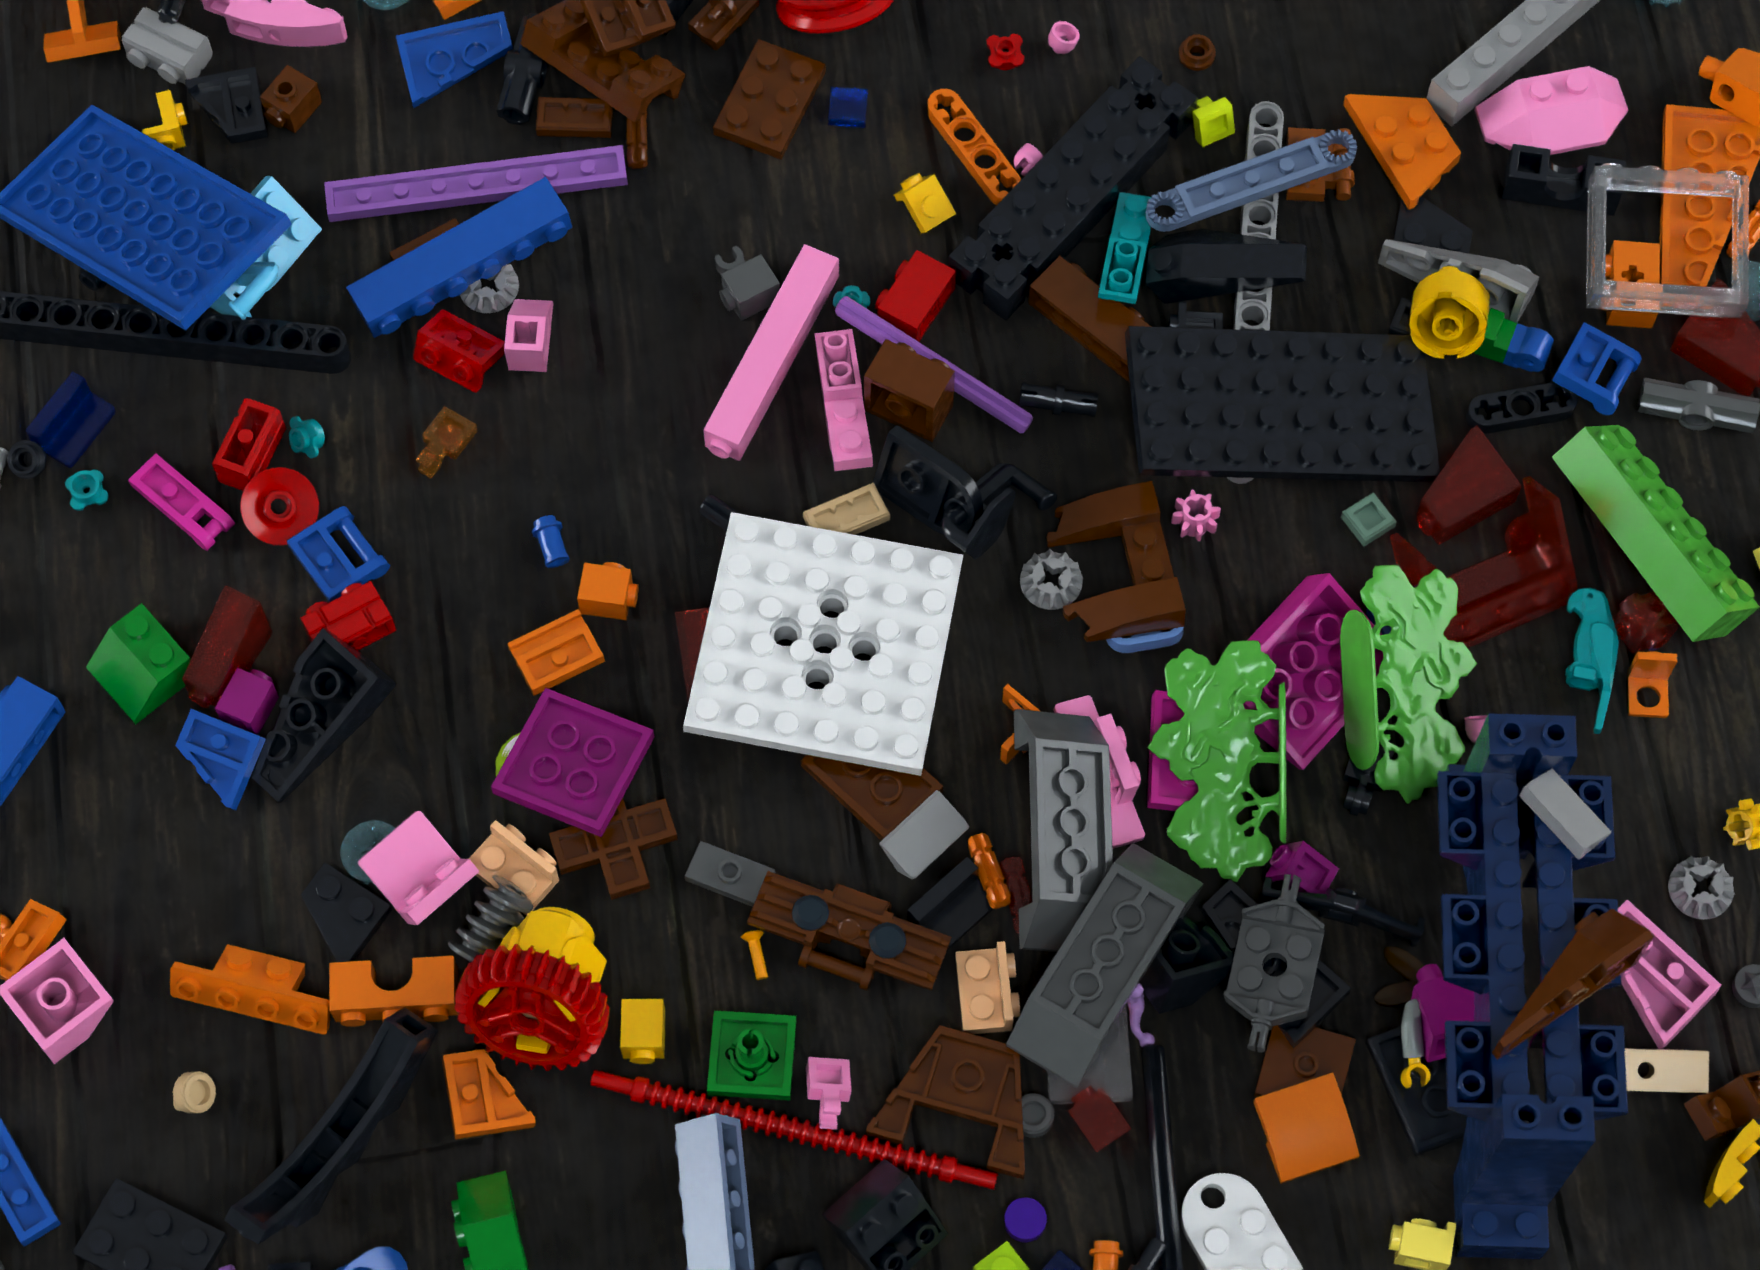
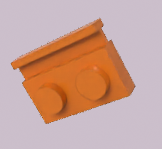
(556, 652)

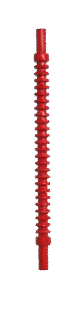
(945, 1168)

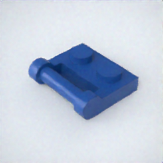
(1585, 362)
(326, 560)

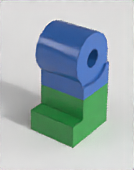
(1515, 343)

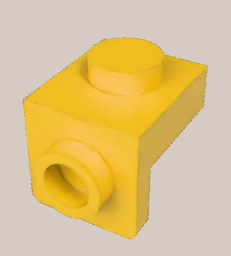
(173, 117)
(925, 201)

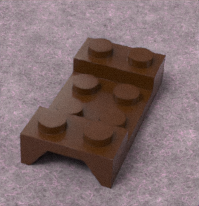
(621, 80)

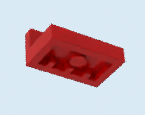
(457, 349)

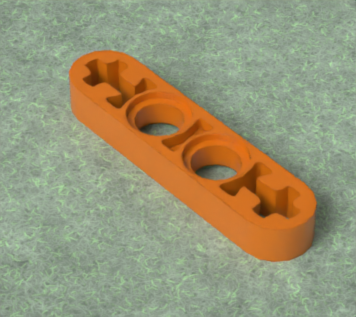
(969, 150)

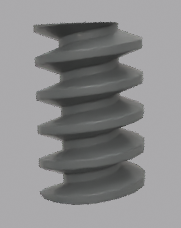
(494, 920)

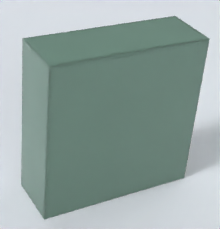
(1368, 519)

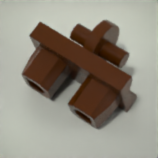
(720, 19)

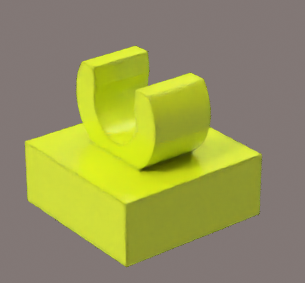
(1212, 120)

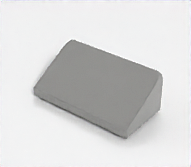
(1564, 813)
(924, 835)

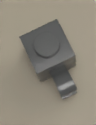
(746, 285)

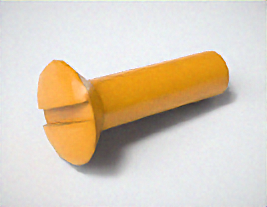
(753, 938)

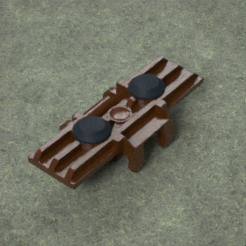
(852, 917)

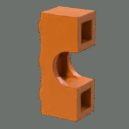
(427, 994)

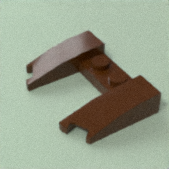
(1156, 597)

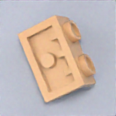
(512, 859)
(985, 989)

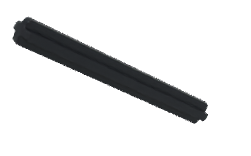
(1161, 1156)

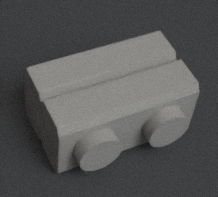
(166, 47)

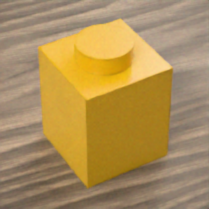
(642, 1030)

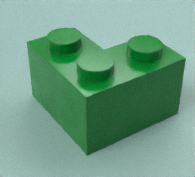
(488, 1224)

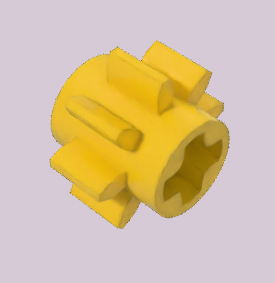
(1744, 824)

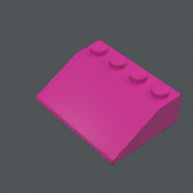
(1306, 648)

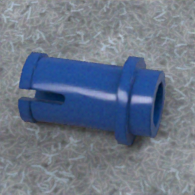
(548, 533)

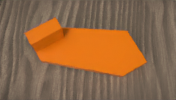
(81, 38)

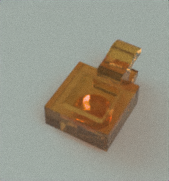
(445, 436)

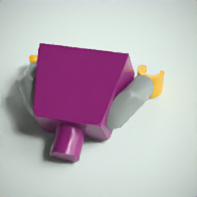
(1425, 1018)

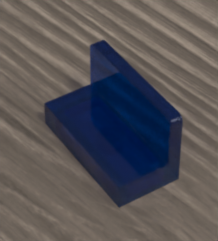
(70, 421)

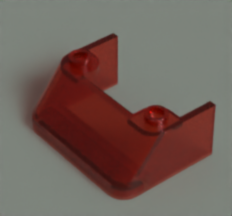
(1512, 586)

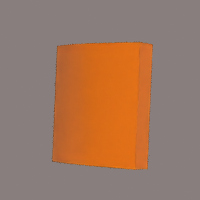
(1306, 1128)

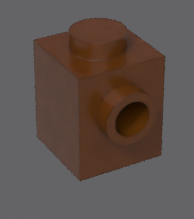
(290, 99)

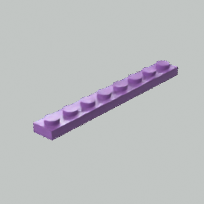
(473, 183)

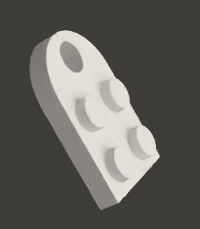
(1237, 1233)

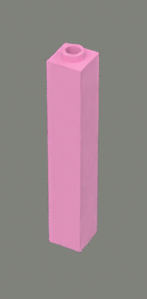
(771, 353)

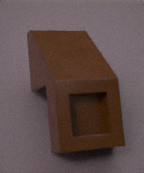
(1728, 1107)

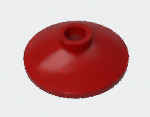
(299, 500)

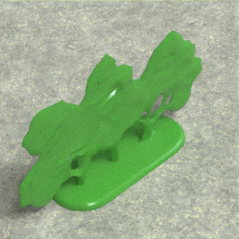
(1415, 671)
(1217, 750)

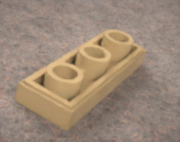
(1668, 1070)

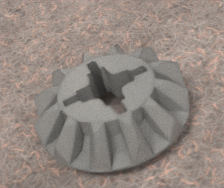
(487, 299)
(1047, 595)
(1702, 905)

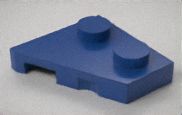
(221, 754)

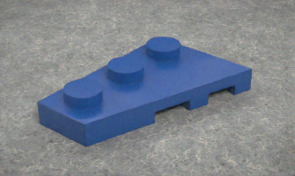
(450, 53)

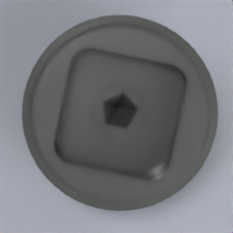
(1747, 986)

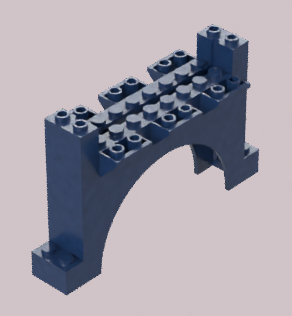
(1507, 1165)

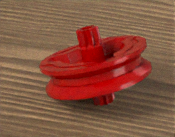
(828, 15)

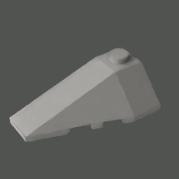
(1507, 284)

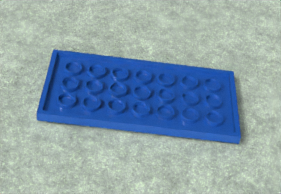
(140, 216)

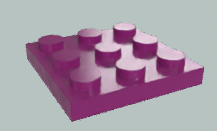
(573, 762)

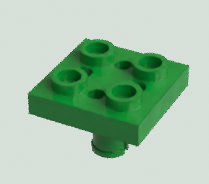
(769, 1035)

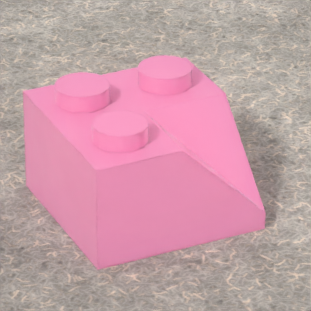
(57, 1000)

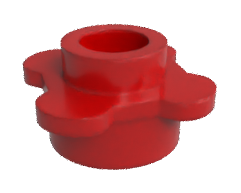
(1005, 60)

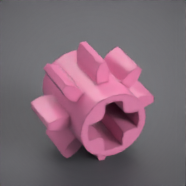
(1195, 515)

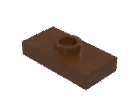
(573, 117)

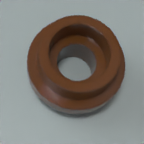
(1199, 44)

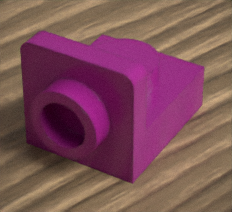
(1305, 862)

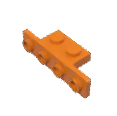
(254, 987)

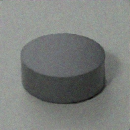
(1037, 1115)

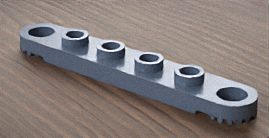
(1251, 180)

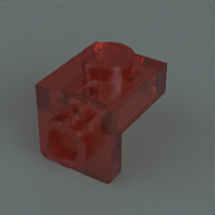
(1098, 1117)

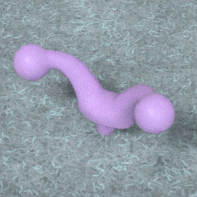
(1136, 1008)

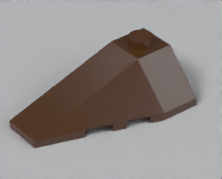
(1591, 960)

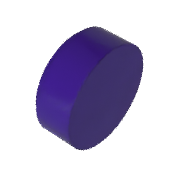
(1025, 1220)

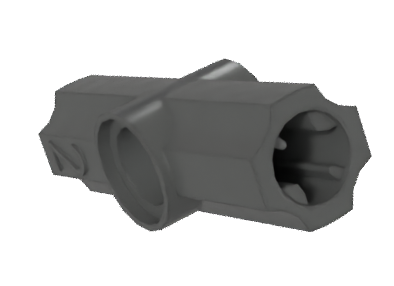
(1698, 405)

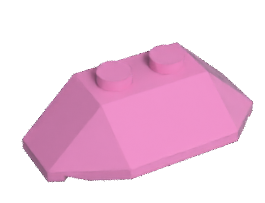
(1554, 111)

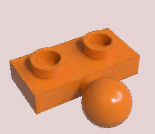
(27, 936)

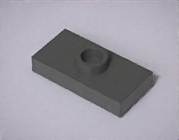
(726, 873)

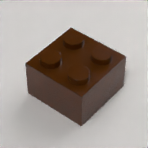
(909, 389)

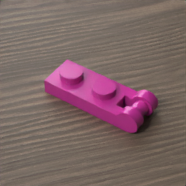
(180, 501)

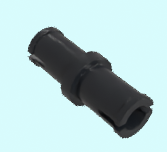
(1058, 399)

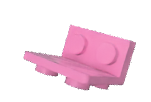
(416, 868)

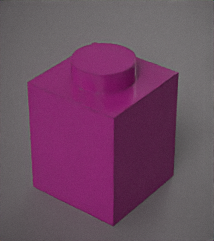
(247, 700)

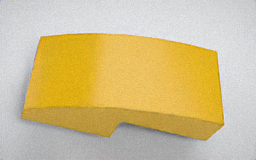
(1728, 1171)

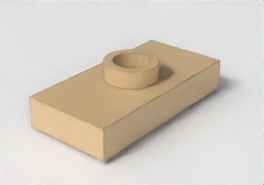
(850, 512)

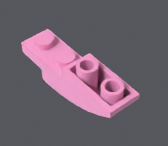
(281, 22)
(843, 400)

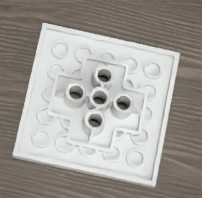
(777, 586)

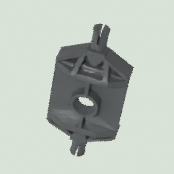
(1267, 932)

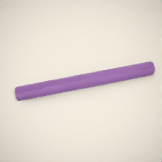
(963, 384)

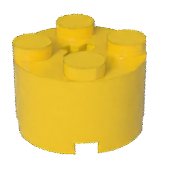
(1449, 313)

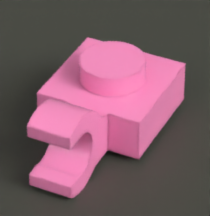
(831, 1084)

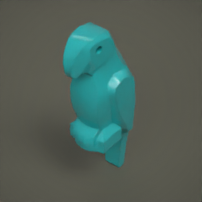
(1593, 648)

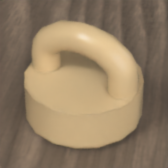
(194, 1092)

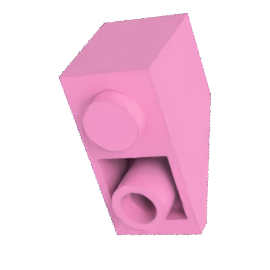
(528, 335)

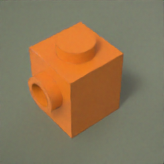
(607, 591)

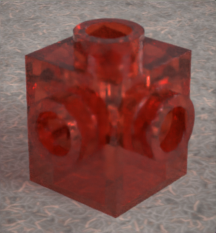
(1644, 622)

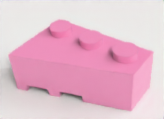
(1665, 983)

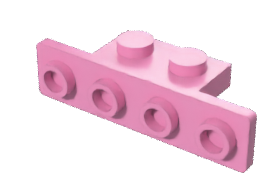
(1123, 774)

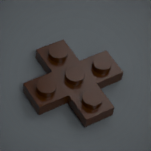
(618, 847)

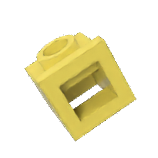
(1422, 1244)

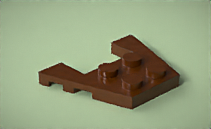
(964, 1079)

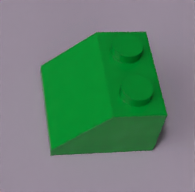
(139, 664)

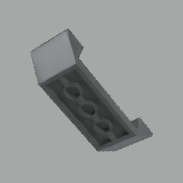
(1067, 821)
(1102, 963)

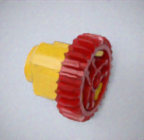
(538, 992)

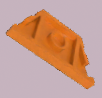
(1405, 141)

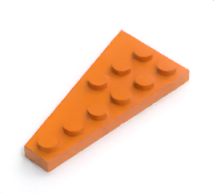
(1697, 225)

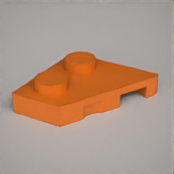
(480, 1097)

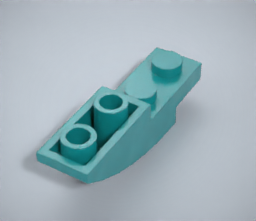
(1126, 250)

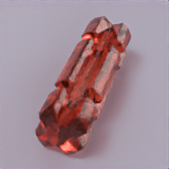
(1012, 870)

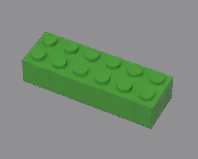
(1656, 531)

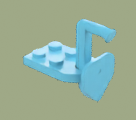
(276, 259)

